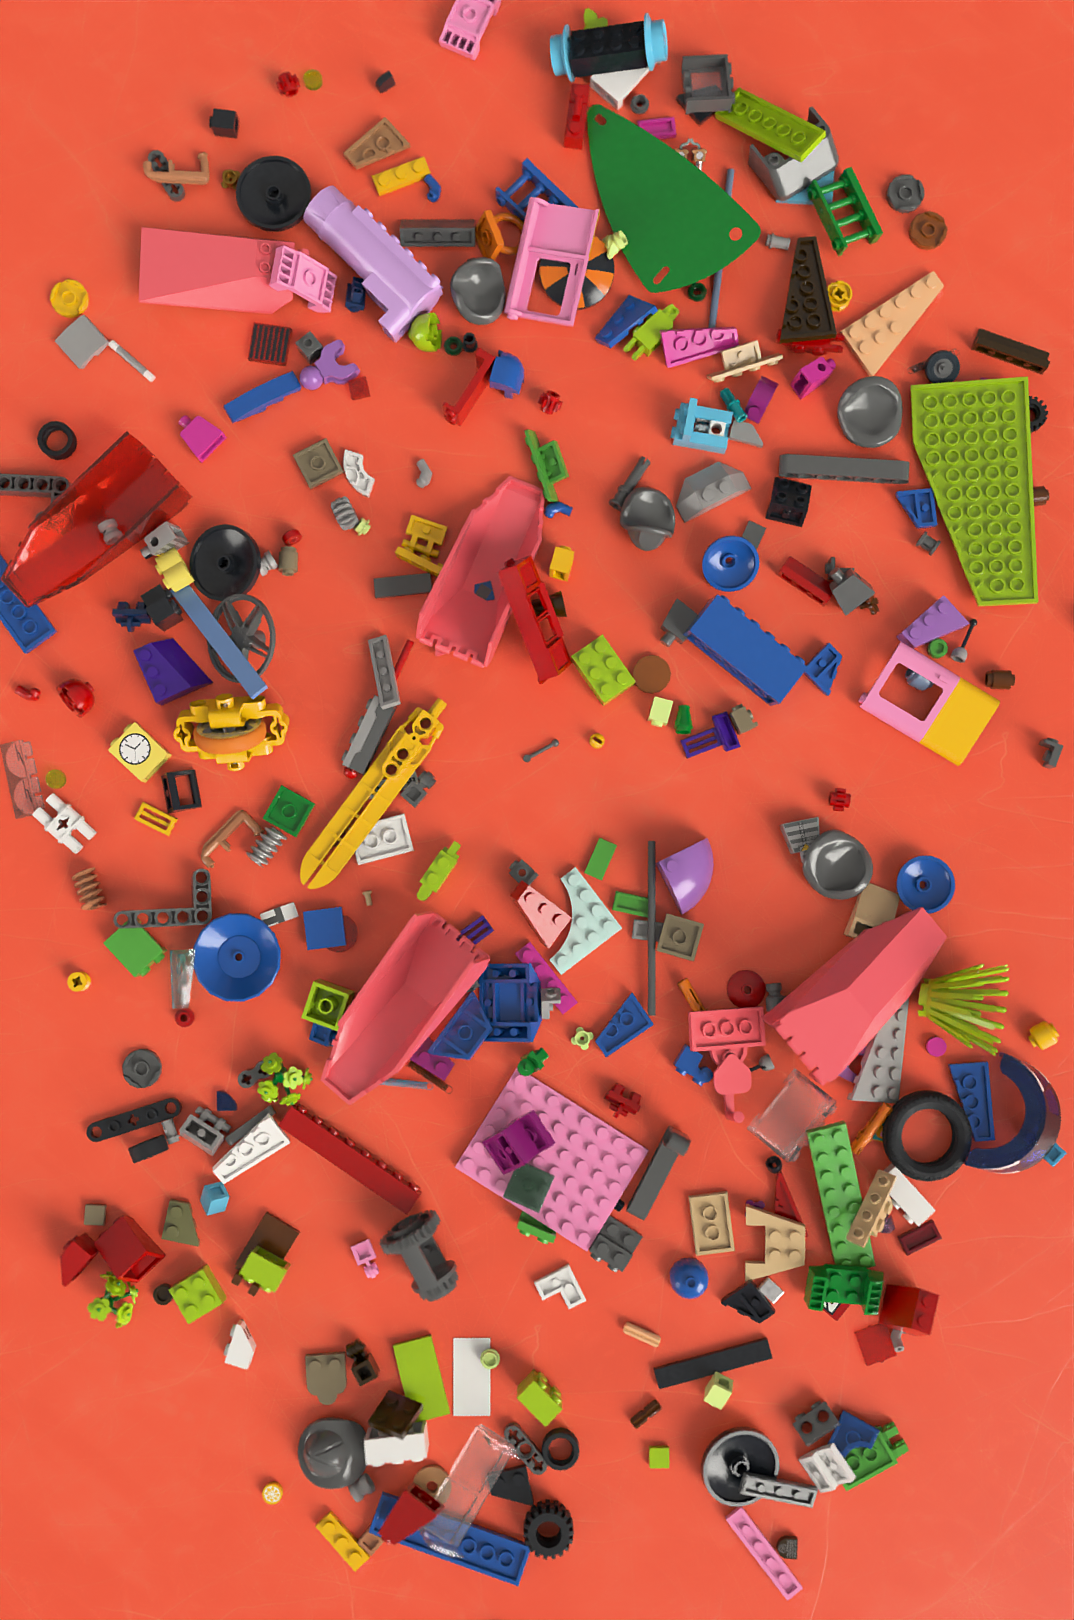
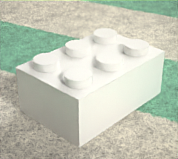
(384, 1448)

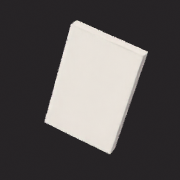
(385, 840)

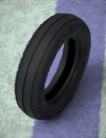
(959, 1146)

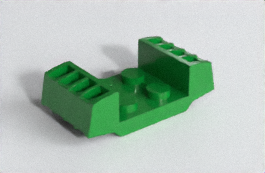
(845, 1286)

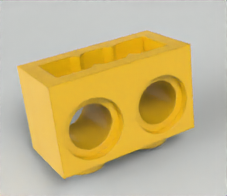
(561, 563)

